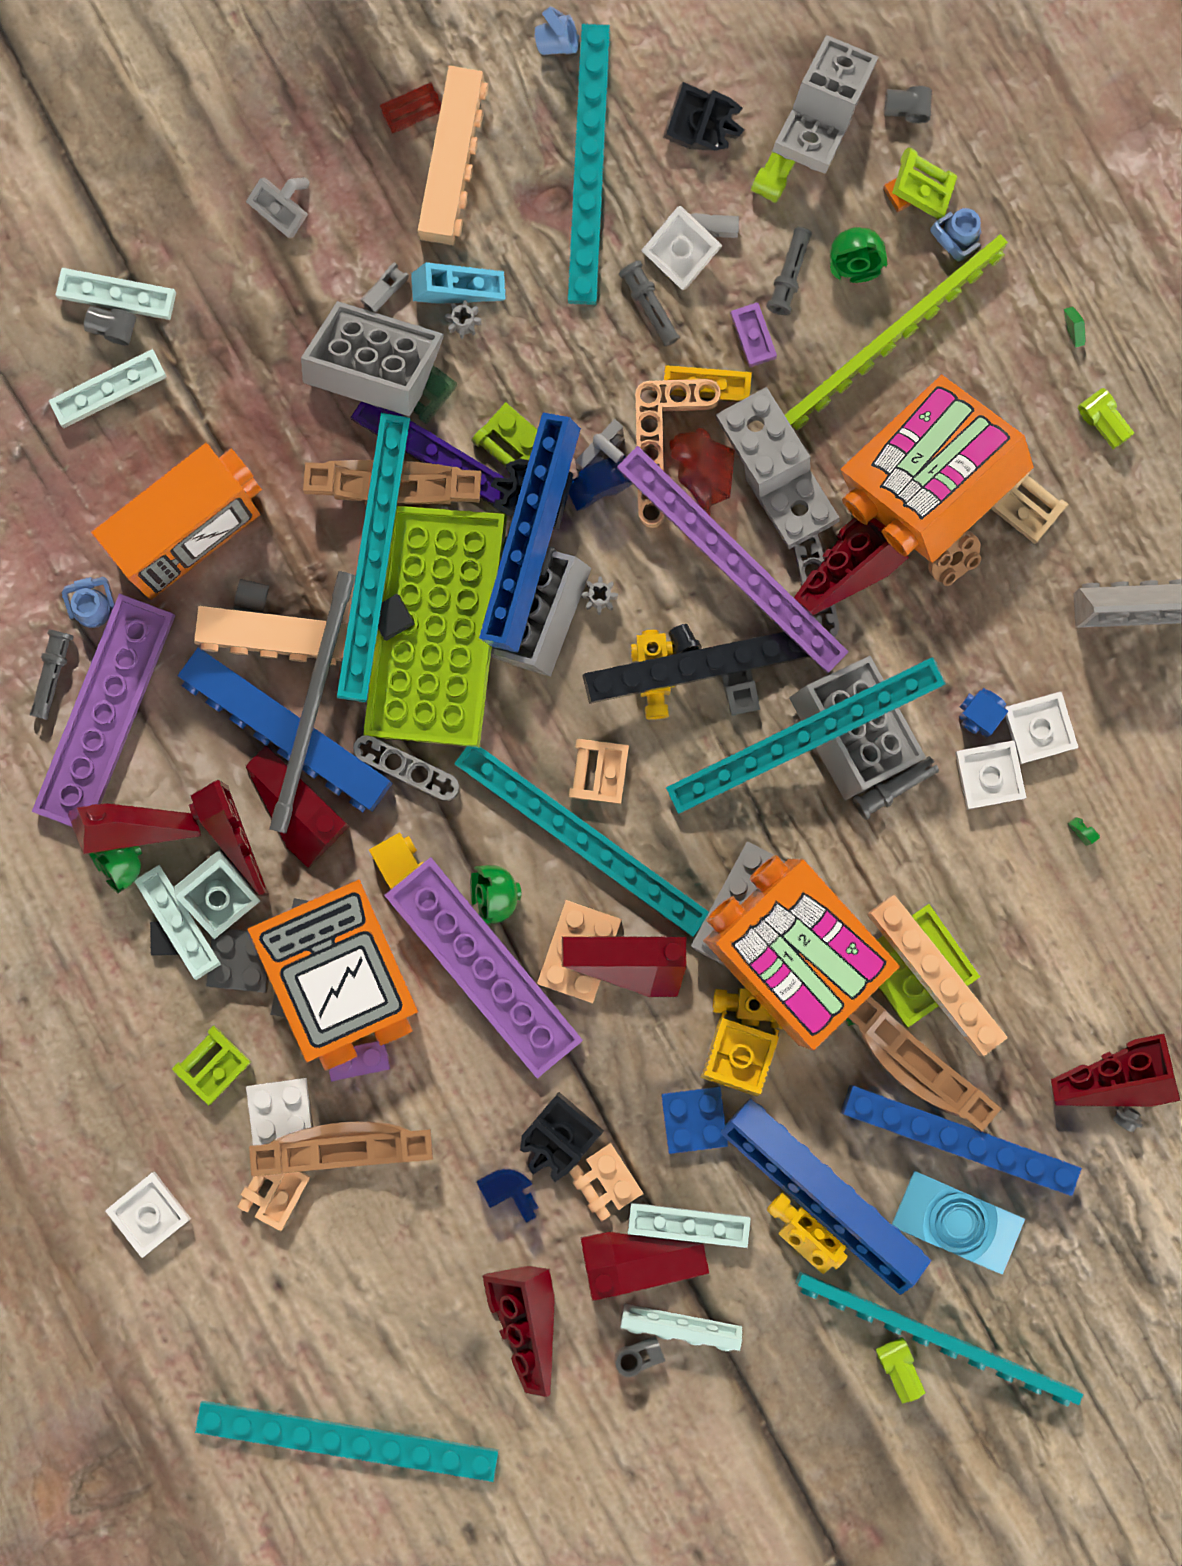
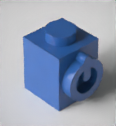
(982, 712)

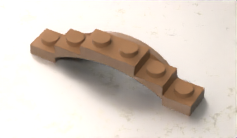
(419, 482)
(920, 1068)
(339, 1147)

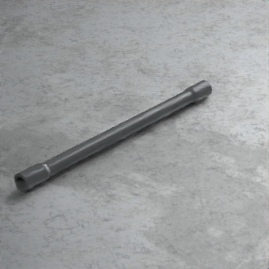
(340, 598)

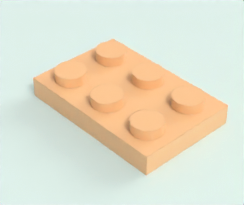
(575, 922)

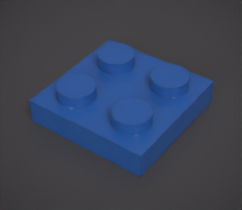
(694, 1120)

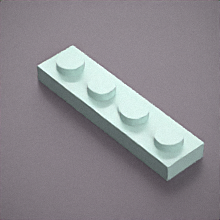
(115, 293)
(107, 388)
(177, 922)
(689, 1225)
(682, 1327)

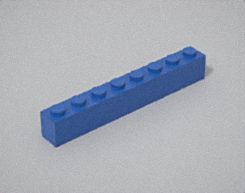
(530, 532)
(279, 725)
(960, 1140)
(826, 1196)

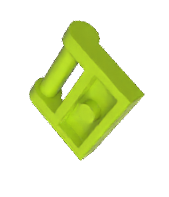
(922, 190)
(510, 428)
(218, 1072)

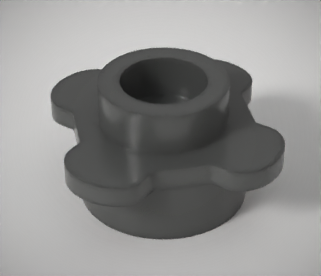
(1128, 1118)

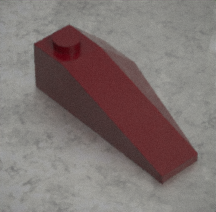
(852, 565)
(221, 819)
(312, 821)
(123, 826)
(635, 963)
(1128, 1078)
(632, 1263)
(526, 1311)

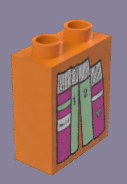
(935, 470)
(799, 950)

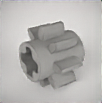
(458, 312)
(599, 604)

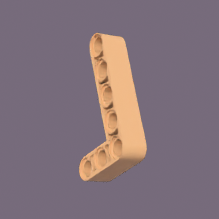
(654, 411)

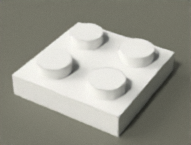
(681, 248)
(1041, 727)
(990, 775)
(278, 1109)
(148, 1214)

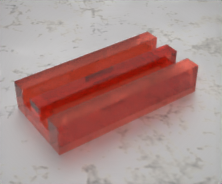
(406, 98)

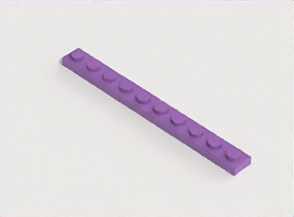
(732, 559)

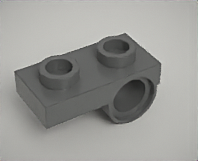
(251, 596)

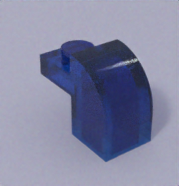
(597, 482)
(508, 1183)

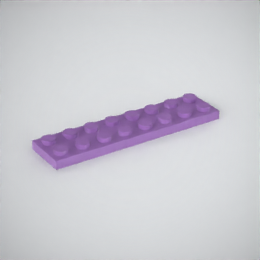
(104, 709)
(483, 967)

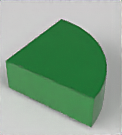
(1075, 326)
(1087, 835)

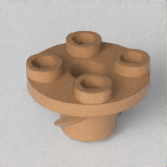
(957, 559)

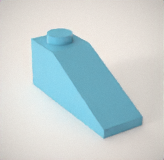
(456, 283)

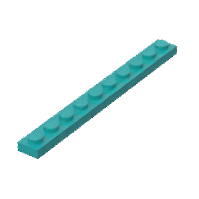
(588, 164)
(373, 558)
(806, 735)
(582, 839)
(949, 1345)
(347, 1441)

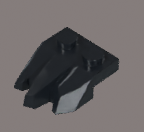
(702, 119)
(512, 486)
(559, 1137)

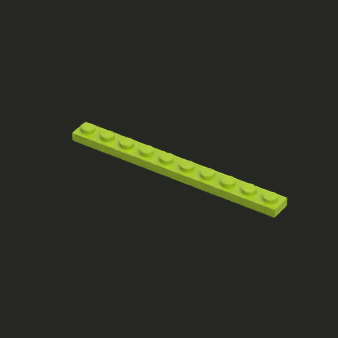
(904, 326)

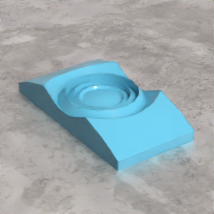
(958, 1222)

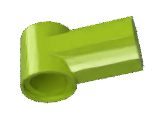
(773, 177)
(1102, 412)
(898, 1363)

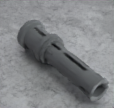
(787, 283)
(640, 292)
(53, 660)
(883, 794)

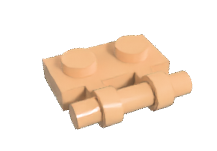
(614, 1177)
(280, 1199)

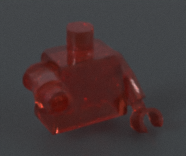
(703, 467)

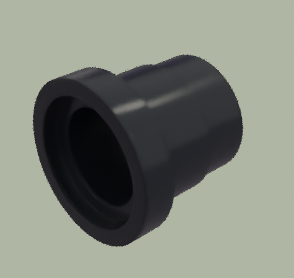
(683, 639)

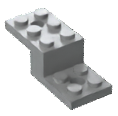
(825, 104)
(777, 468)

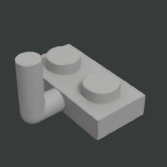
(278, 206)
(603, 444)

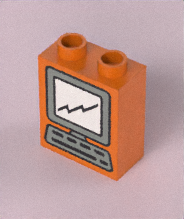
(180, 519)
(334, 975)

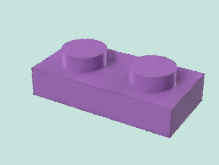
(753, 335)
(370, 1059)

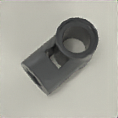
(912, 104)
(114, 325)
(653, 1350)

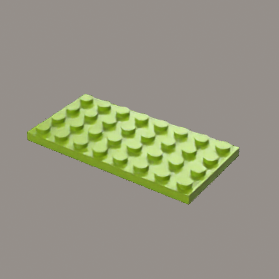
(435, 673)

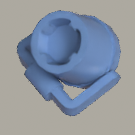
(556, 35)
(959, 233)
(87, 605)

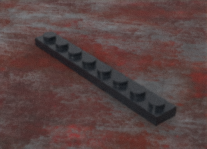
(691, 666)

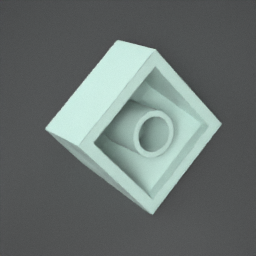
(216, 894)

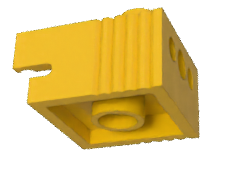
(739, 1056)

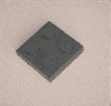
(240, 963)

